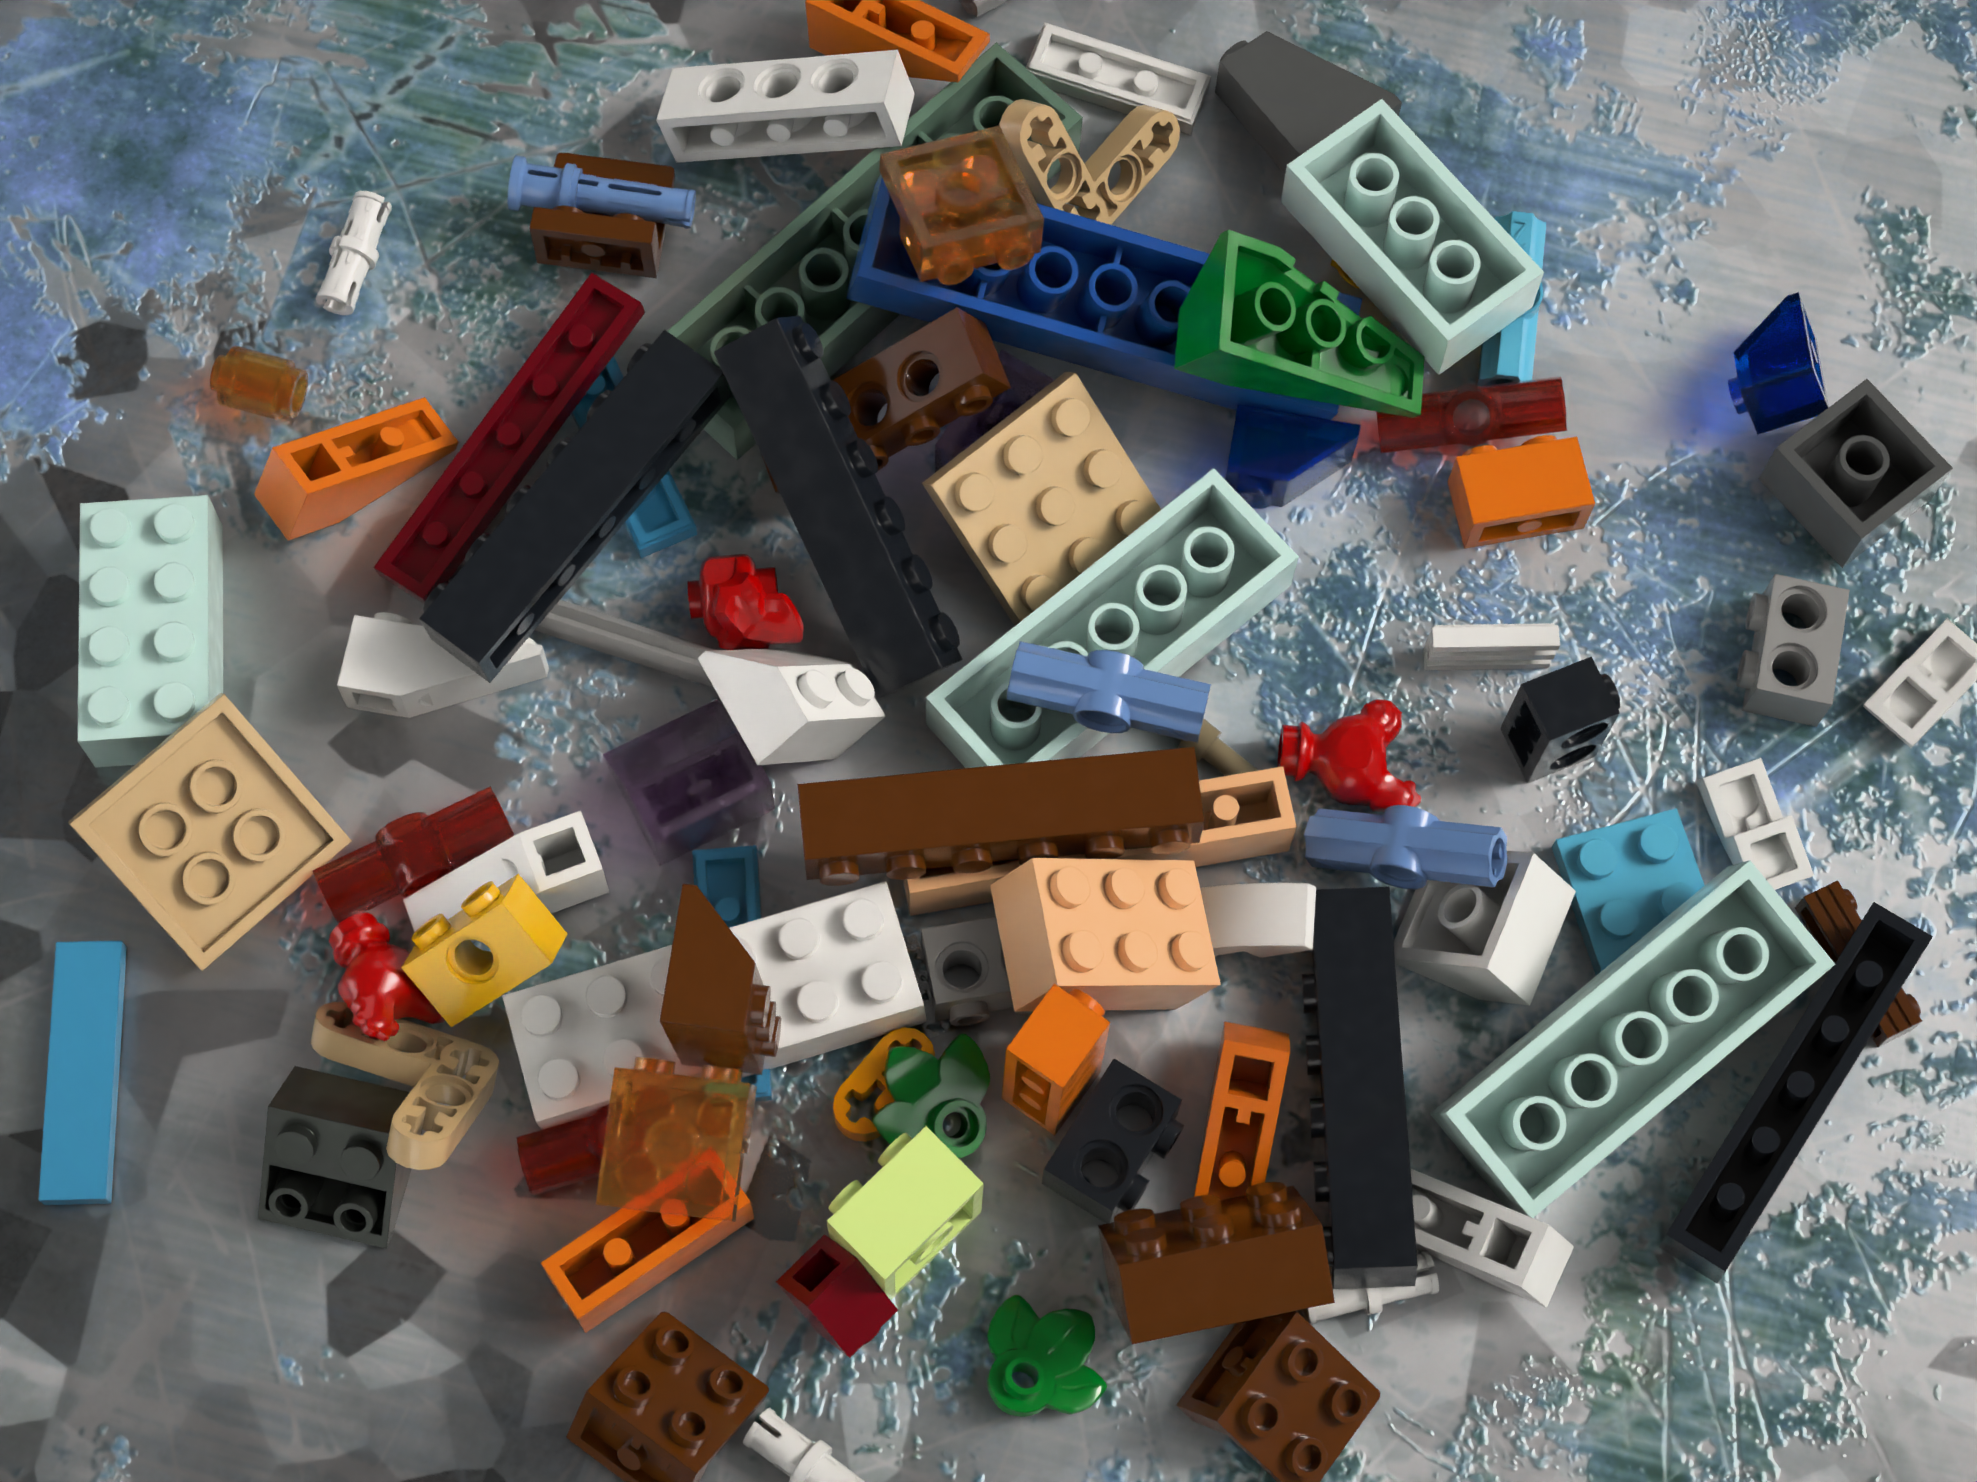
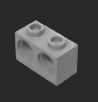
(1806, 653)
(971, 944)

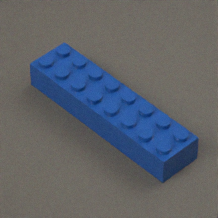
(1085, 299)

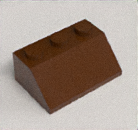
(714, 994)

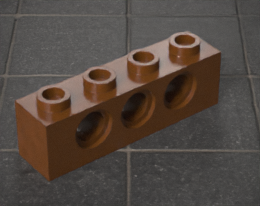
(900, 376)

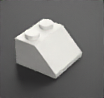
(793, 702)
(1485, 937)

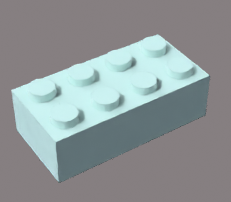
(1410, 236)
(147, 622)

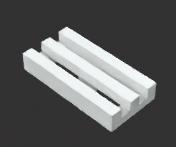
(1491, 646)

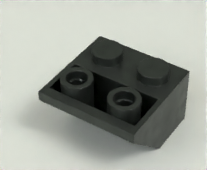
(330, 1158)

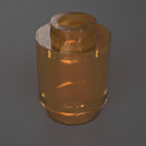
(259, 383)

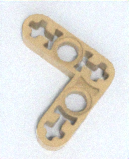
(1139, 143)
(433, 1070)

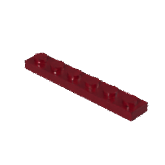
(510, 438)

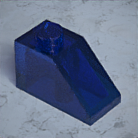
(1780, 370)
(1284, 454)

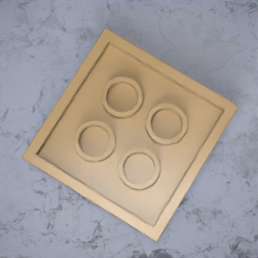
(1042, 496)
(210, 831)

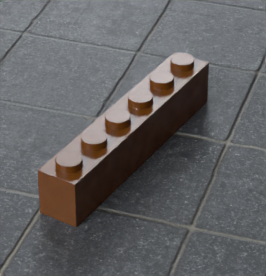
(1000, 815)

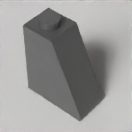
(1291, 95)

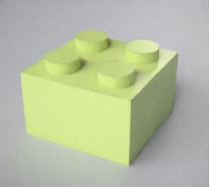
(906, 1209)

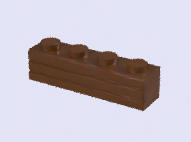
(1832, 920)

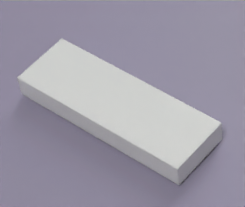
(1116, 75)

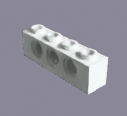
(786, 106)

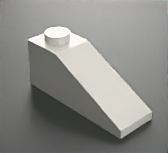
(1488, 1239)

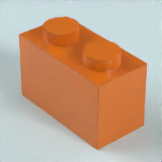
(1520, 491)

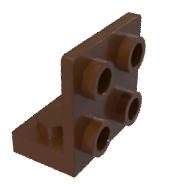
(598, 241)
(1281, 1396)
(665, 1406)

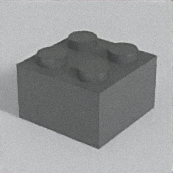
(1854, 472)

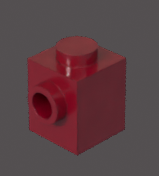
(837, 1296)

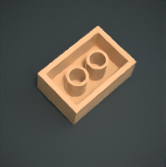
(1106, 927)

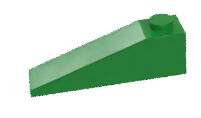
(1277, 332)

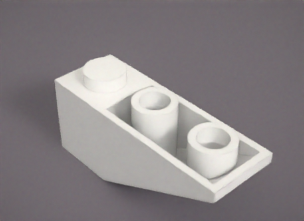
(404, 673)
(551, 858)

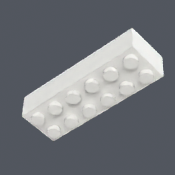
(830, 969)

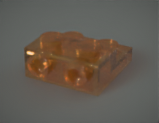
(962, 205)
(676, 1140)

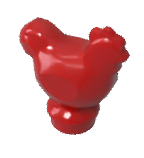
(1350, 757)
(374, 981)

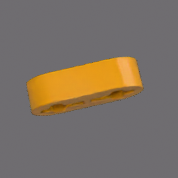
(868, 1077)

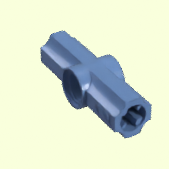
(1108, 691)
(1406, 847)

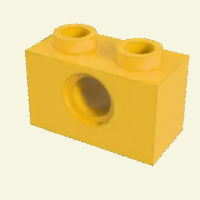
(465, 978)

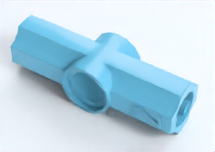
(1511, 351)

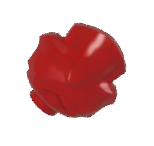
(743, 604)

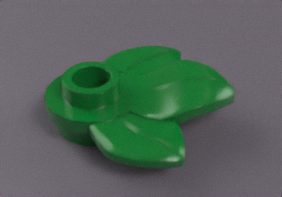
(931, 1089)
(1047, 1351)

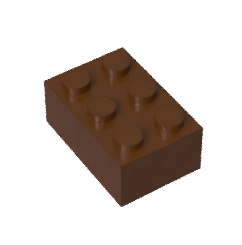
(1215, 1262)

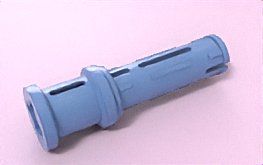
(552, 187)

